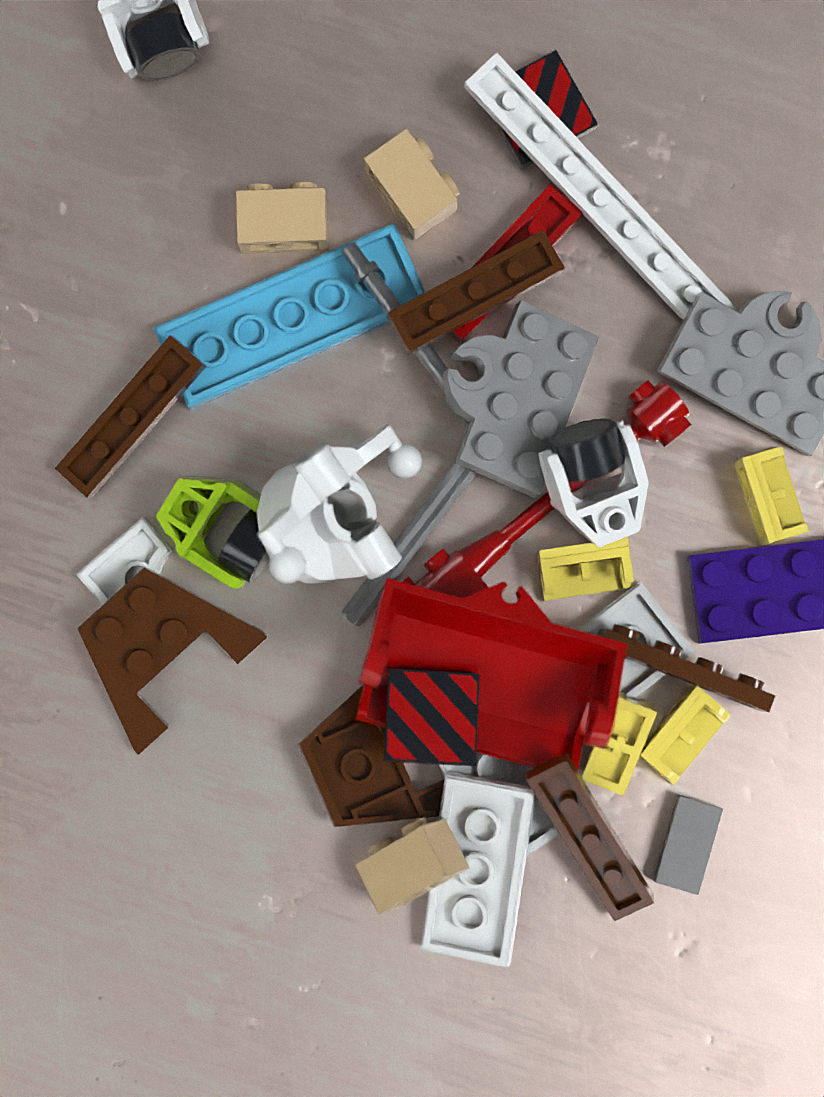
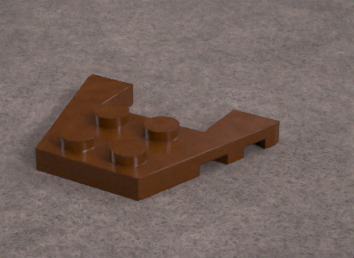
(145, 631)
(352, 777)

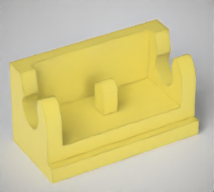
(770, 496)
(584, 569)
(683, 733)
(615, 764)

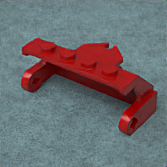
(538, 679)

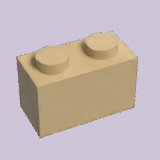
(411, 183)
(282, 218)
(411, 865)

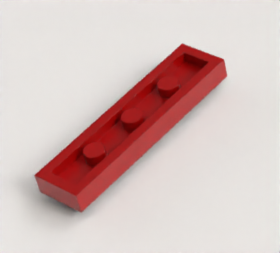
(548, 212)

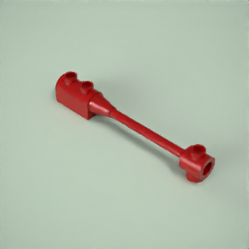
(653, 417)

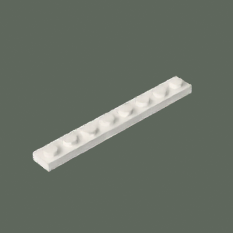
(590, 186)

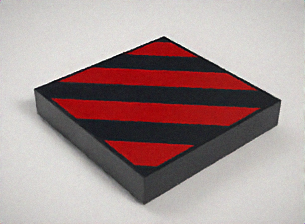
(557, 89)
(431, 717)

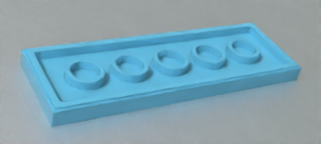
(290, 316)

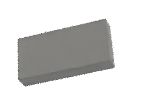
(688, 844)

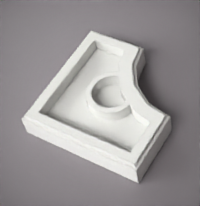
(124, 558)

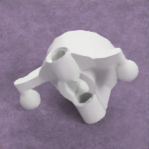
(301, 526)

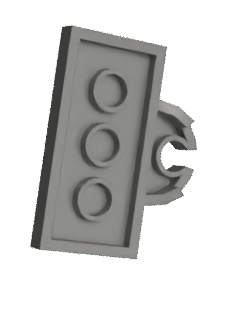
(754, 365)
(520, 394)

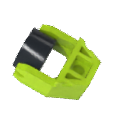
(243, 553)

